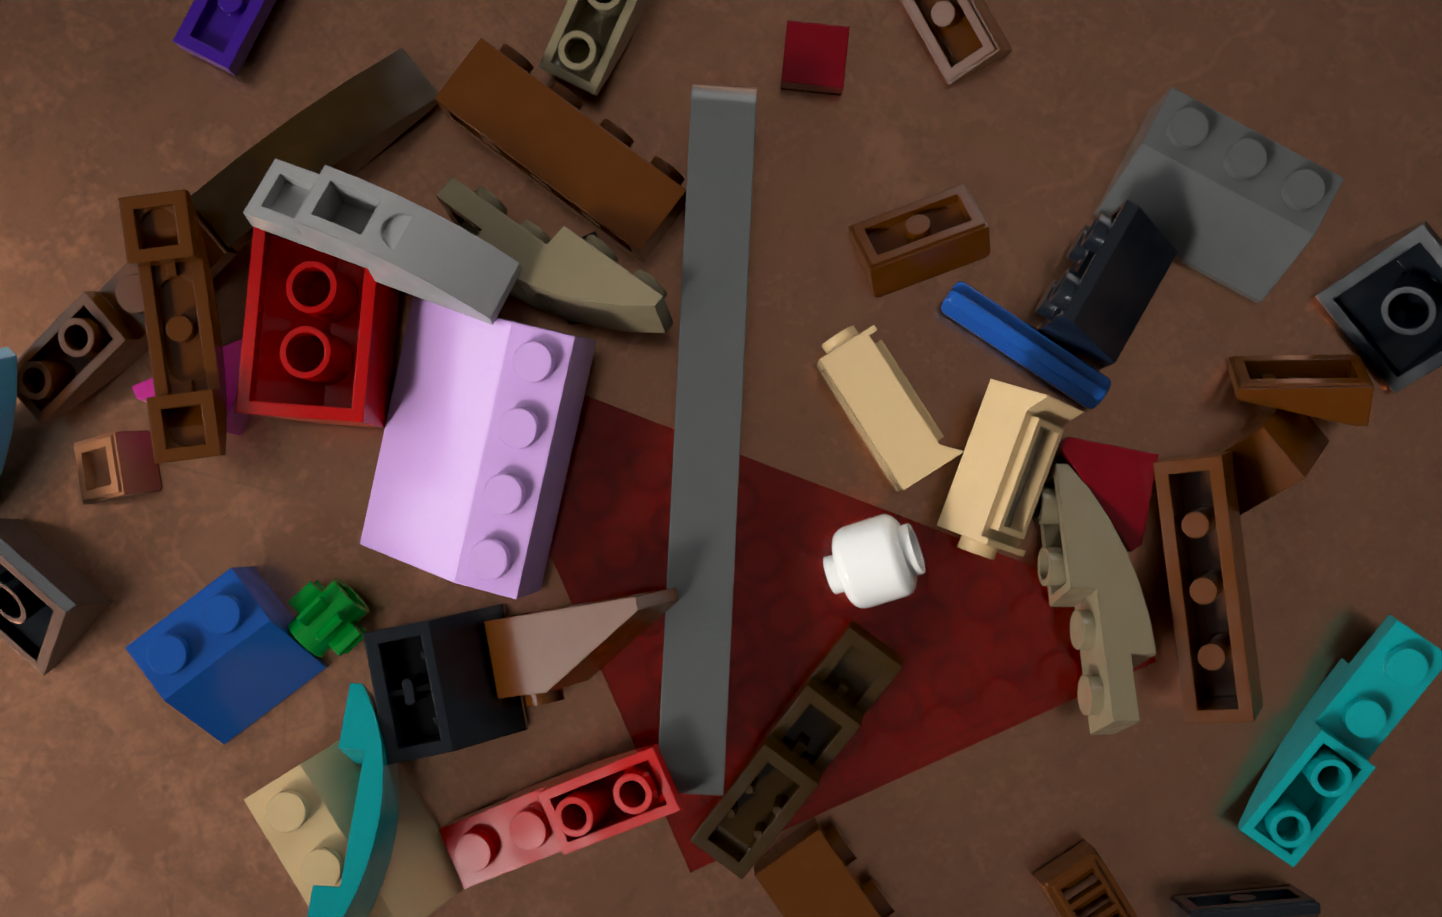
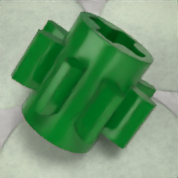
(327, 617)

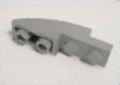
(385, 234)

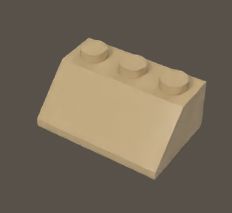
(309, 826)

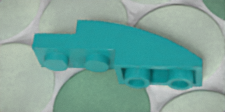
(1334, 737)

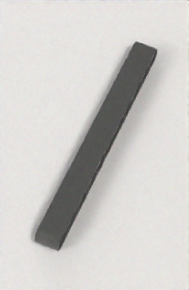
(707, 437)

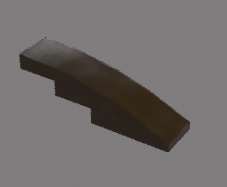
(335, 131)
(797, 750)

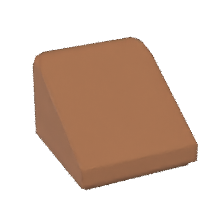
(116, 466)

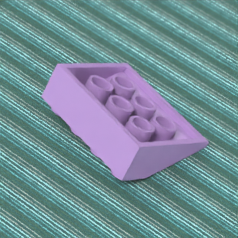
(477, 448)

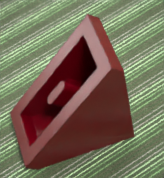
(1118, 479)

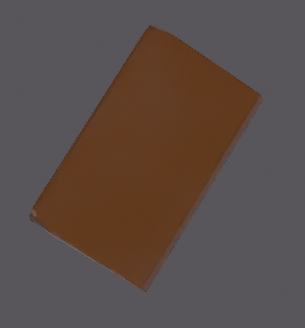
(958, 35)
(921, 240)

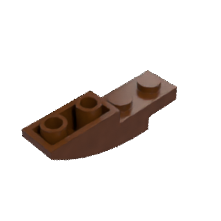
(94, 340)

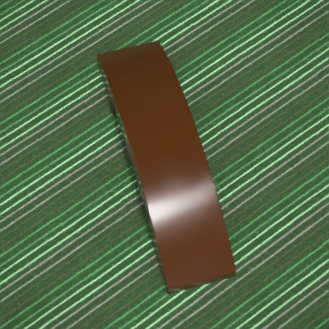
(180, 325)

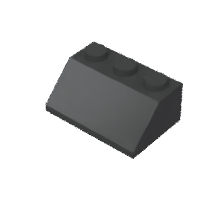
(1222, 193)

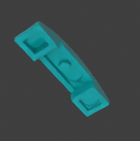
(373, 817)

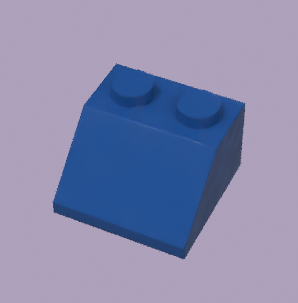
(226, 654)

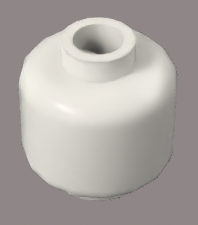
(874, 561)

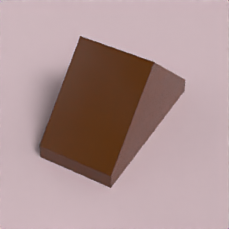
(1273, 454)

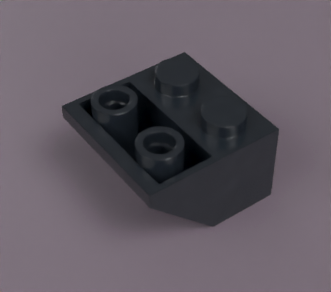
(1108, 286)
(439, 686)

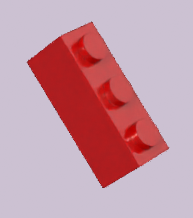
(315, 337)

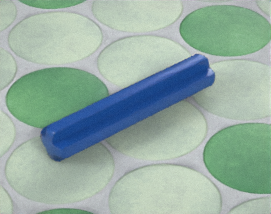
(1025, 345)

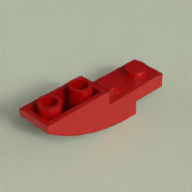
(562, 814)

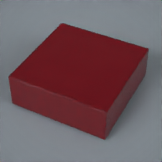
(815, 57)

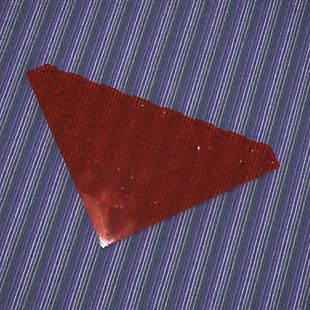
(971, 635)

